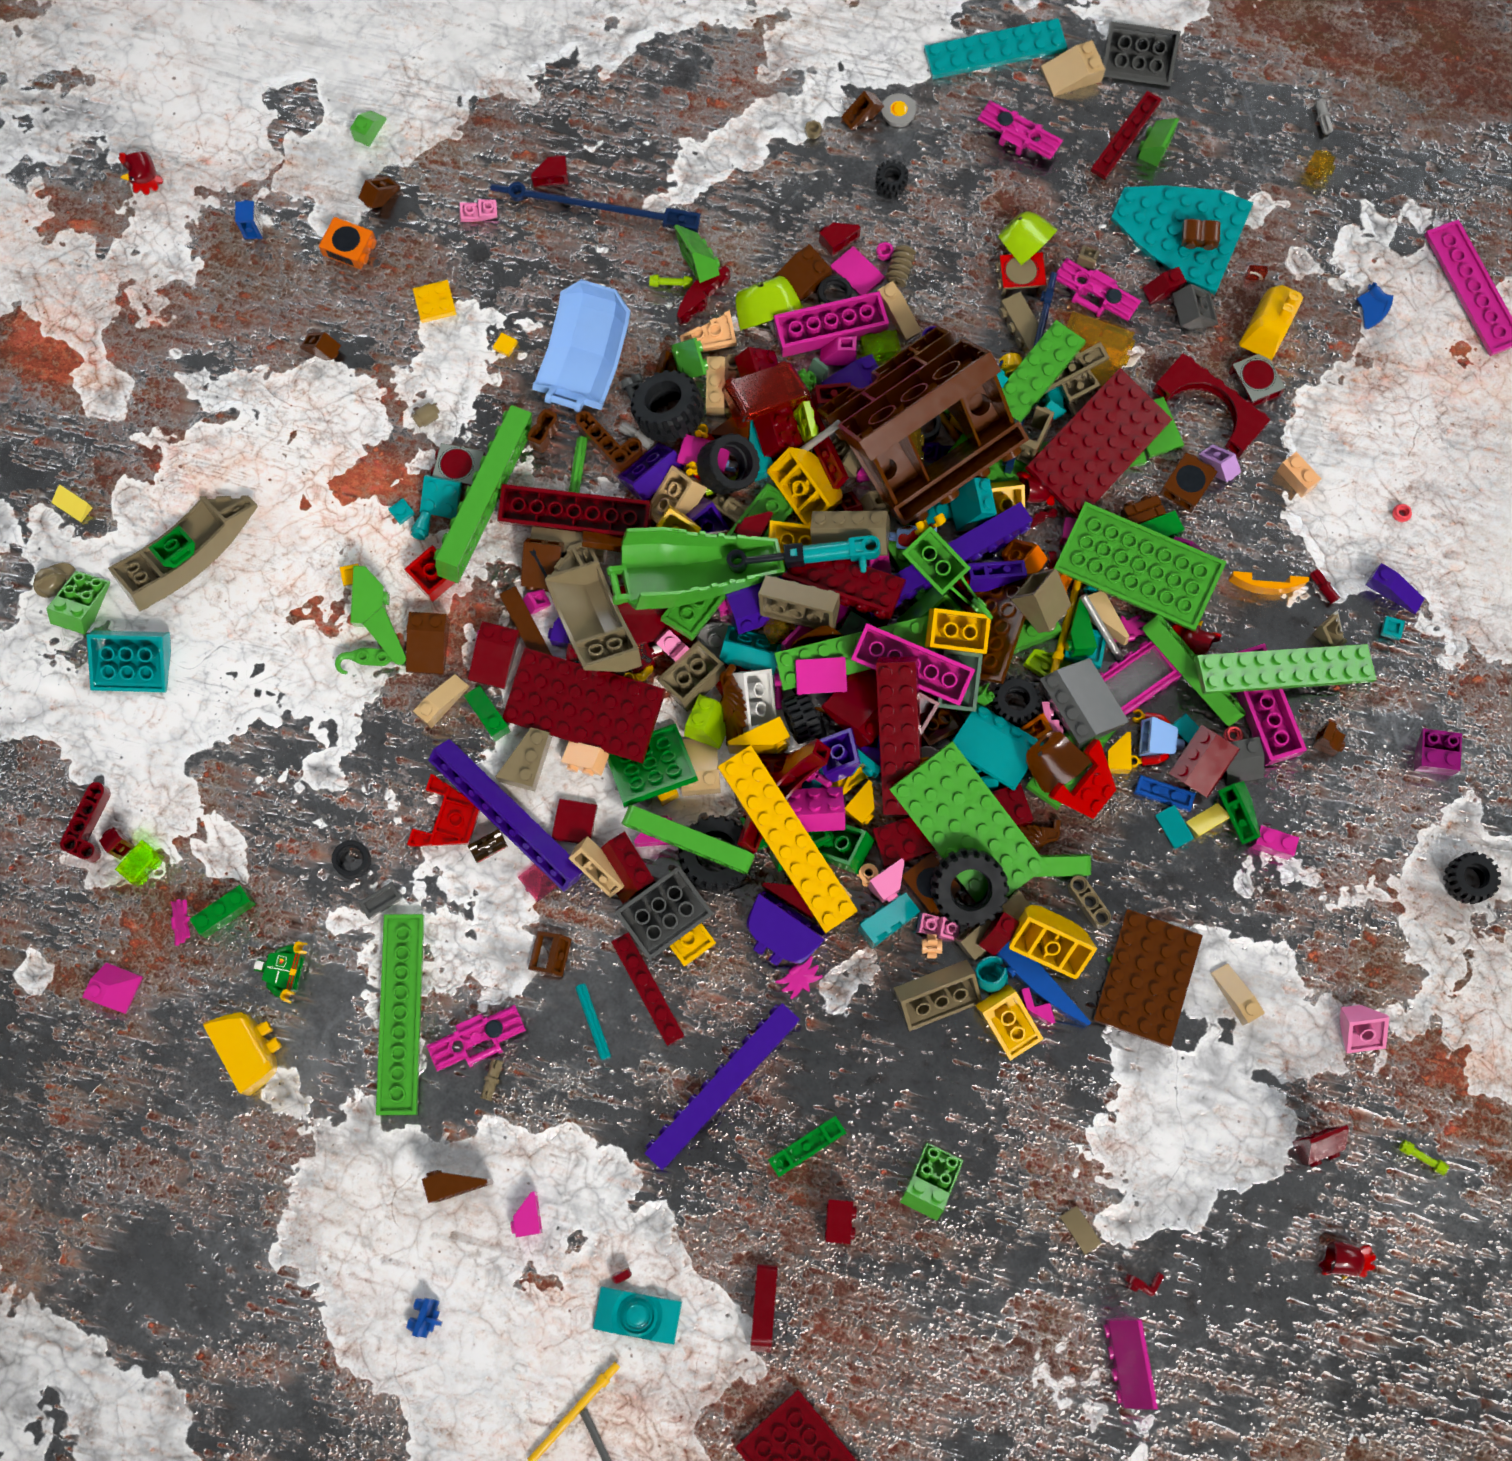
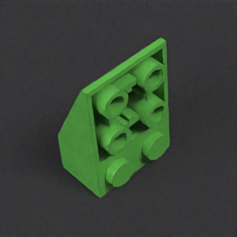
(689, 357)
(78, 602)
(932, 1181)

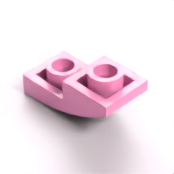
(478, 211)
(1049, 713)
(937, 925)

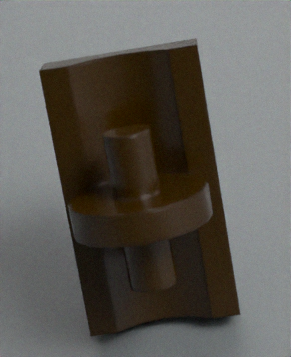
(487, 846)

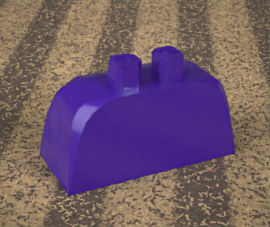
(782, 930)

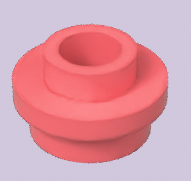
(1402, 508)
(1233, 729)

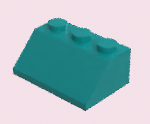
(749, 650)

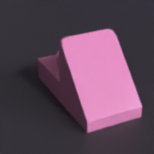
(671, 645)

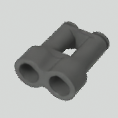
(631, 383)

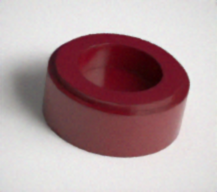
(1052, 559)
(621, 1276)

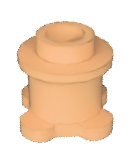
(866, 879)

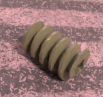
(900, 265)

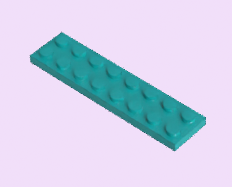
(995, 48)

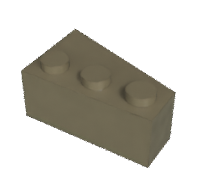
(526, 761)

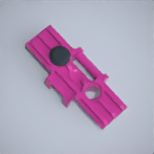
(1019, 134)
(1100, 285)
(475, 1031)

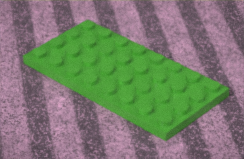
(1140, 566)
(961, 812)

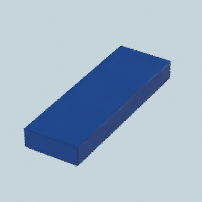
(1164, 793)

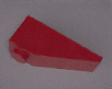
(788, 895)

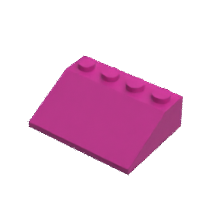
(1130, 1363)

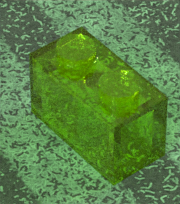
(881, 345)
(140, 863)

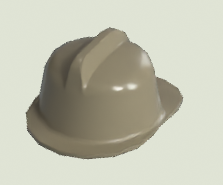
(51, 579)

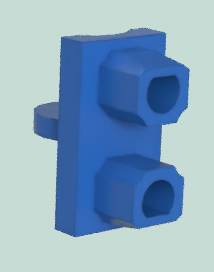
(426, 1319)

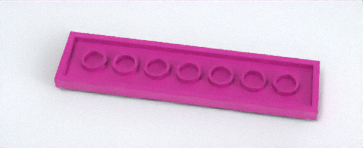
(1472, 285)

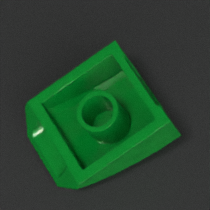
(173, 548)

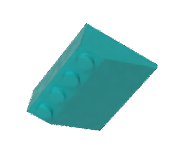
(129, 660)
(995, 746)

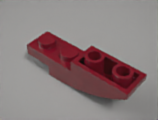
(696, 297)

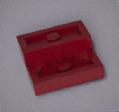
(574, 821)

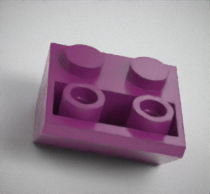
(1438, 752)

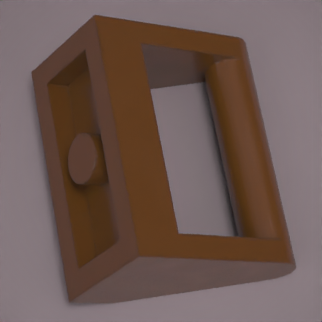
(557, 955)

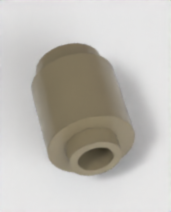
(426, 415)

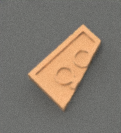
(715, 334)

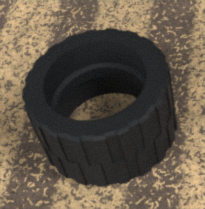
(746, 458)

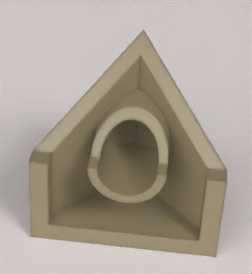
(1330, 631)

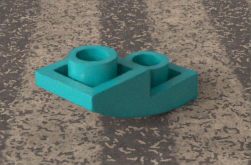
(1186, 727)

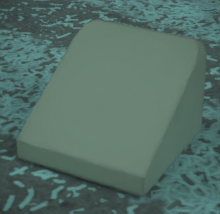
(819, 369)

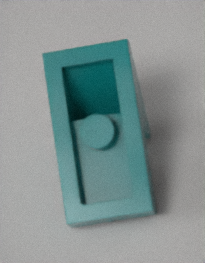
(869, 767)

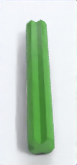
(578, 464)

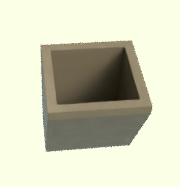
(1043, 600)

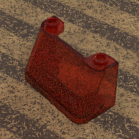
(764, 392)

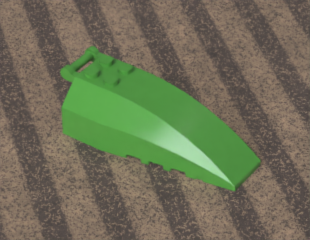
(683, 567)

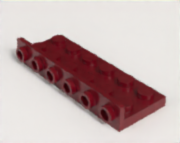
(867, 591)

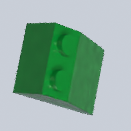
(847, 848)

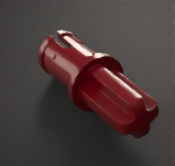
(1324, 586)

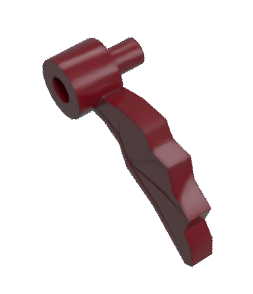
(1039, 518)

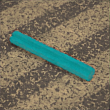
(593, 1021)

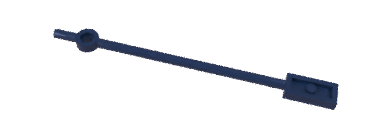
(670, 218)
(1046, 298)

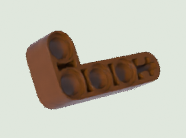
(606, 439)

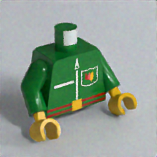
(283, 970)

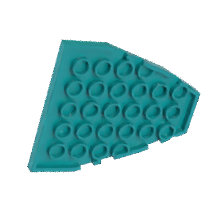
(1155, 221)

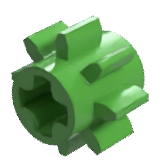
(808, 378)

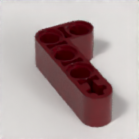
(90, 820)
(764, 1308)

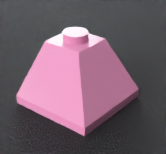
(888, 883)
(1363, 1028)

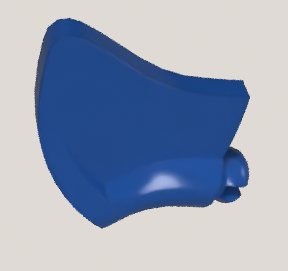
(1374, 305)

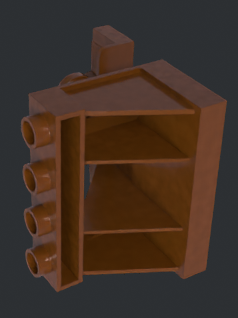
(909, 393)

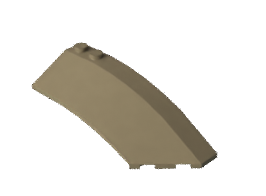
(211, 526)
(589, 613)

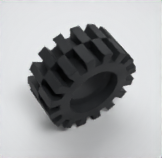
(894, 168)

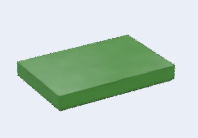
(1168, 439)

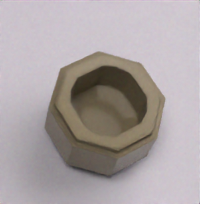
(813, 129)

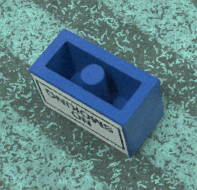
(249, 220)

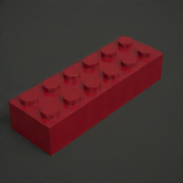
(777, 429)

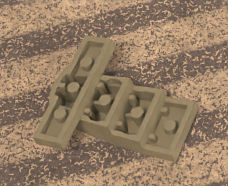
(1077, 380)

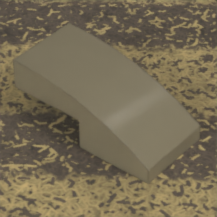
(1080, 1230)

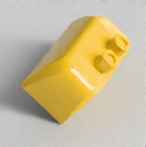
(1271, 321)
(804, 483)
(1052, 941)
(244, 1050)

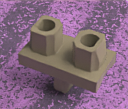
(729, 507)

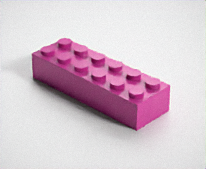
(820, 324)
(936, 673)
(1272, 721)

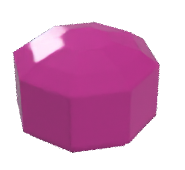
(884, 251)

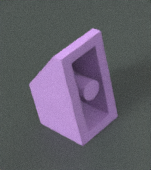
(1223, 462)

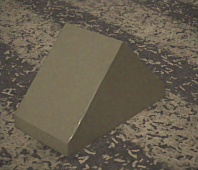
(1088, 257)

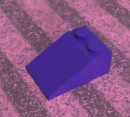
(856, 372)

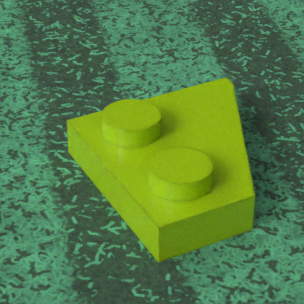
(805, 418)
(1040, 662)

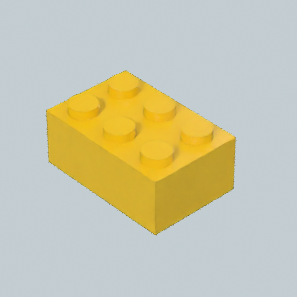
(957, 631)

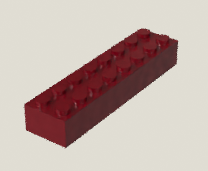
(571, 510)
(898, 724)
(907, 842)

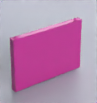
(858, 271)
(691, 448)
(821, 675)

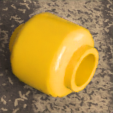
(1009, 363)

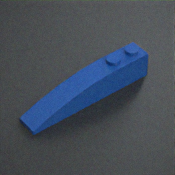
(1041, 984)

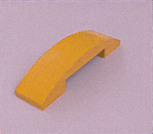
(1244, 581)

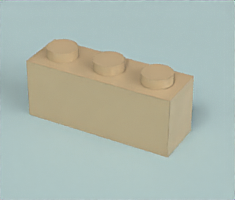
(714, 383)

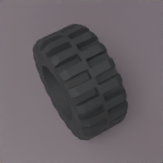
(656, 392)
(696, 873)
(987, 906)

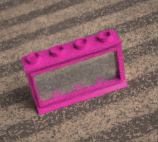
(1140, 676)

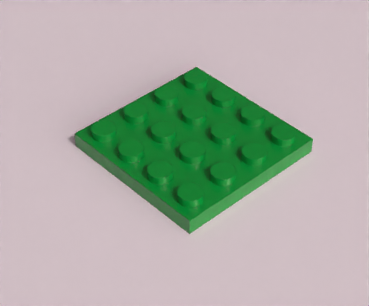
(663, 769)

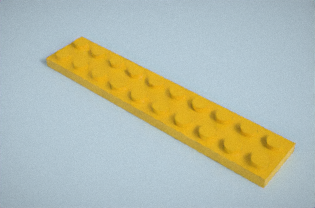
(787, 839)

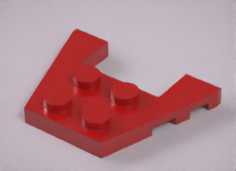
(1093, 789)
(454, 821)

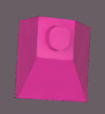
(113, 987)

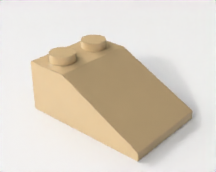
(1074, 69)
(678, 491)
(705, 763)

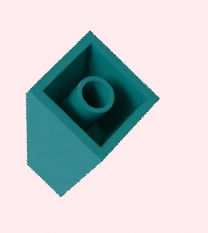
(973, 504)

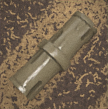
(491, 1079)

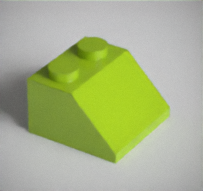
(706, 722)

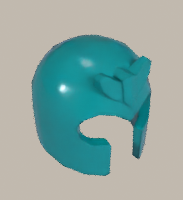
(991, 975)

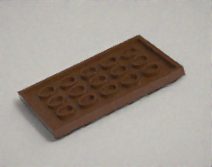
(1004, 629)
(1148, 978)

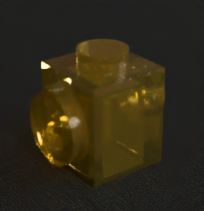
(1321, 165)
(777, 630)

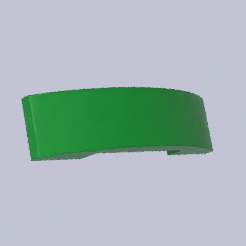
(807, 1146)

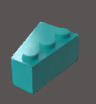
(888, 920)

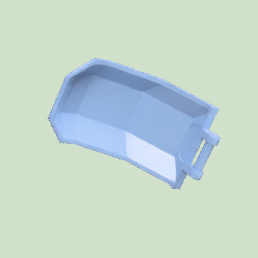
(583, 346)

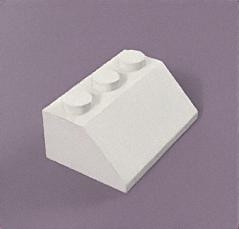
(758, 695)

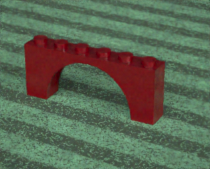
(1188, 375)

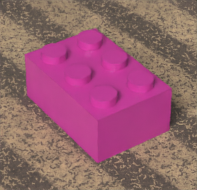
(819, 808)

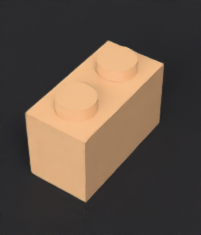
(1299, 474)
(585, 758)

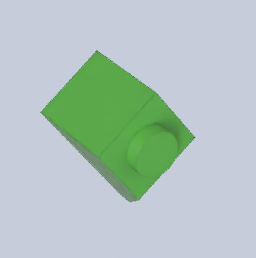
(367, 127)

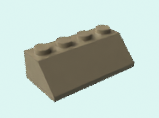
(842, 525)
(798, 603)
(938, 995)

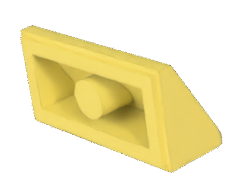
(71, 503)
(1207, 820)

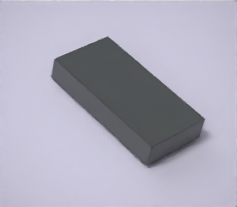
(380, 900)

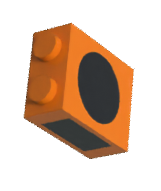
(347, 243)

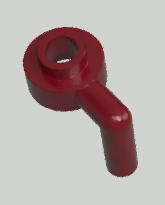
(1135, 1283)

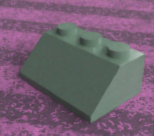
(970, 698)

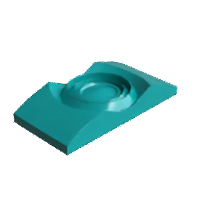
(637, 1315)

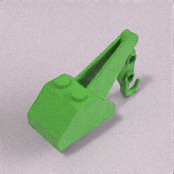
(942, 567)
(369, 611)

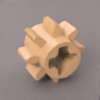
(931, 946)

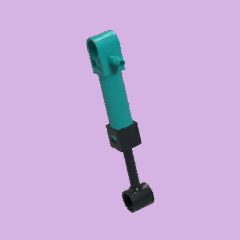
(798, 554)

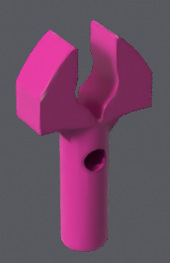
(778, 692)
(820, 778)

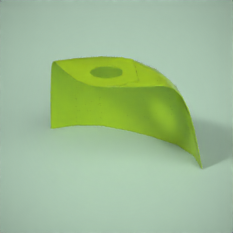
(1026, 235)
(760, 304)

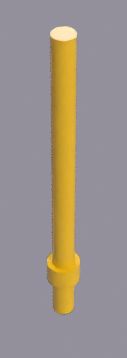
(1058, 655)
(601, 1381)

